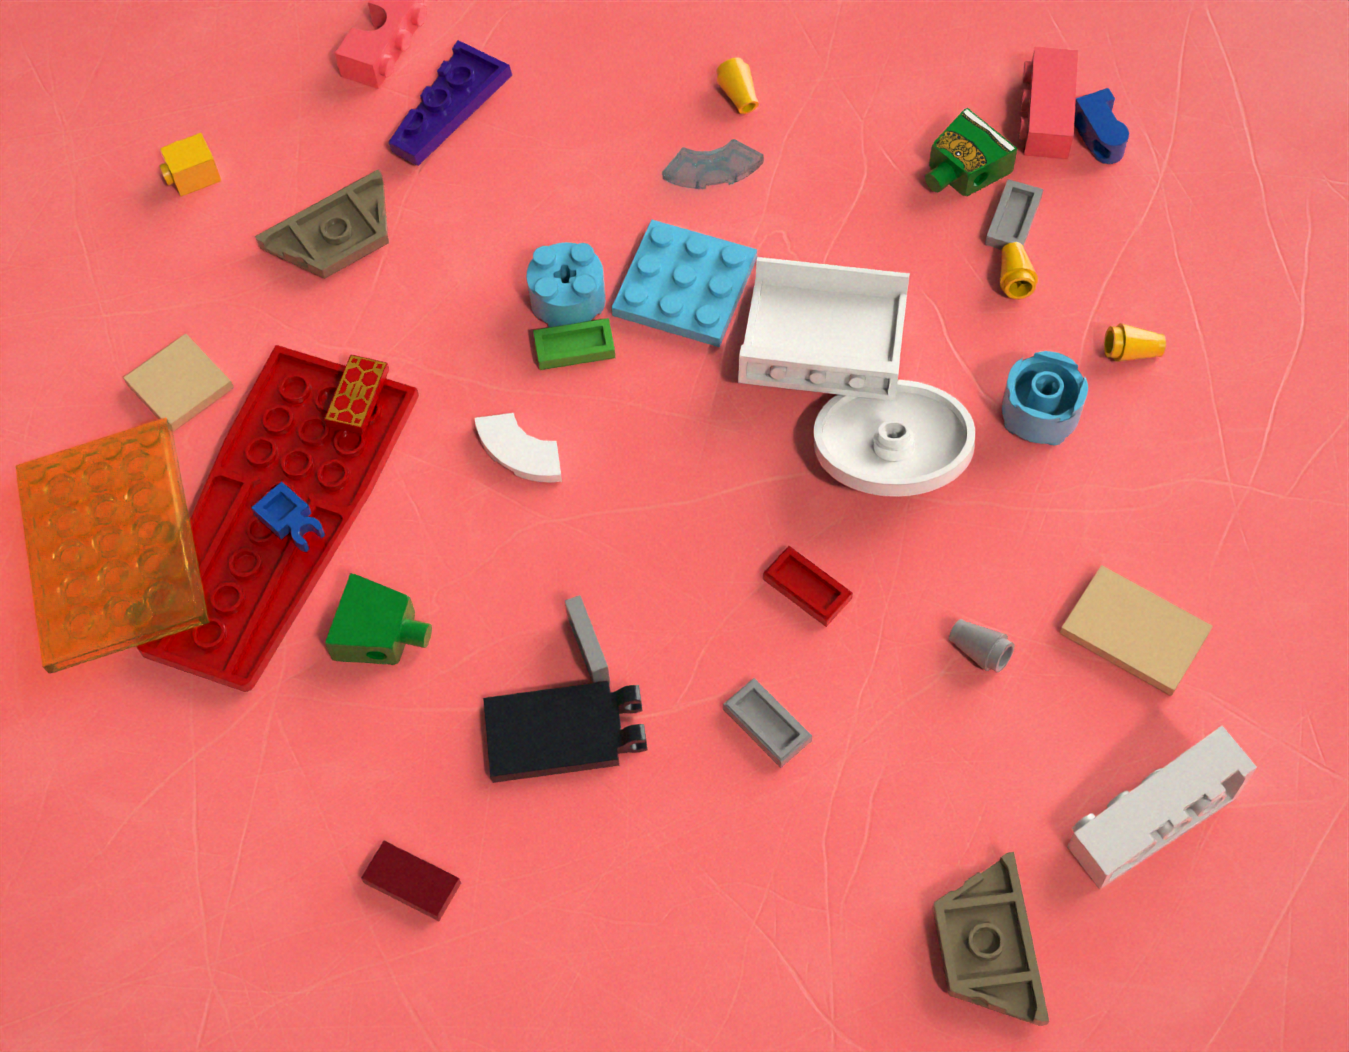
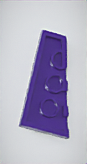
(455, 95)

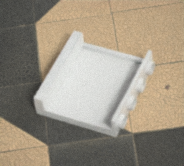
(824, 329)

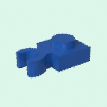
(286, 513)

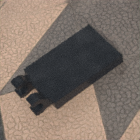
(560, 730)

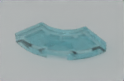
(712, 167)

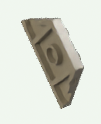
(333, 230)
(990, 944)

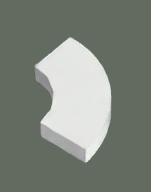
(517, 451)

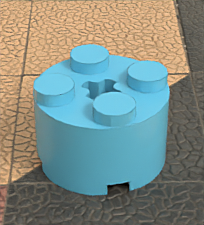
(566, 284)
(1044, 398)

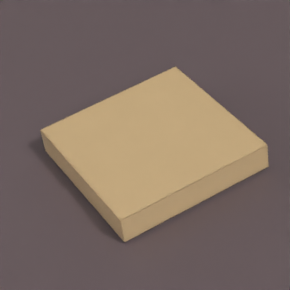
(178, 382)

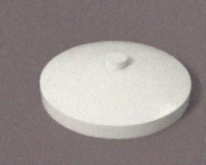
(896, 444)

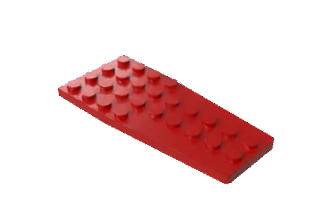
(246, 571)

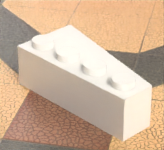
(1161, 807)

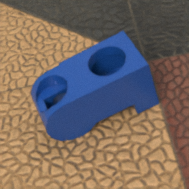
(1099, 127)

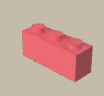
(1049, 102)

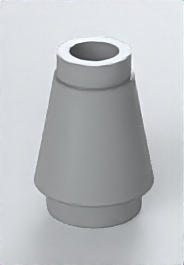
(983, 645)

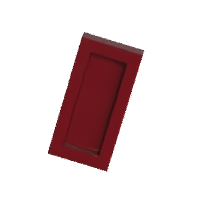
(411, 880)

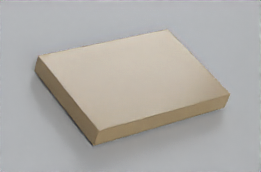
(1136, 630)

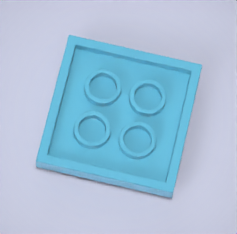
(684, 283)

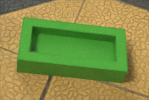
(574, 344)

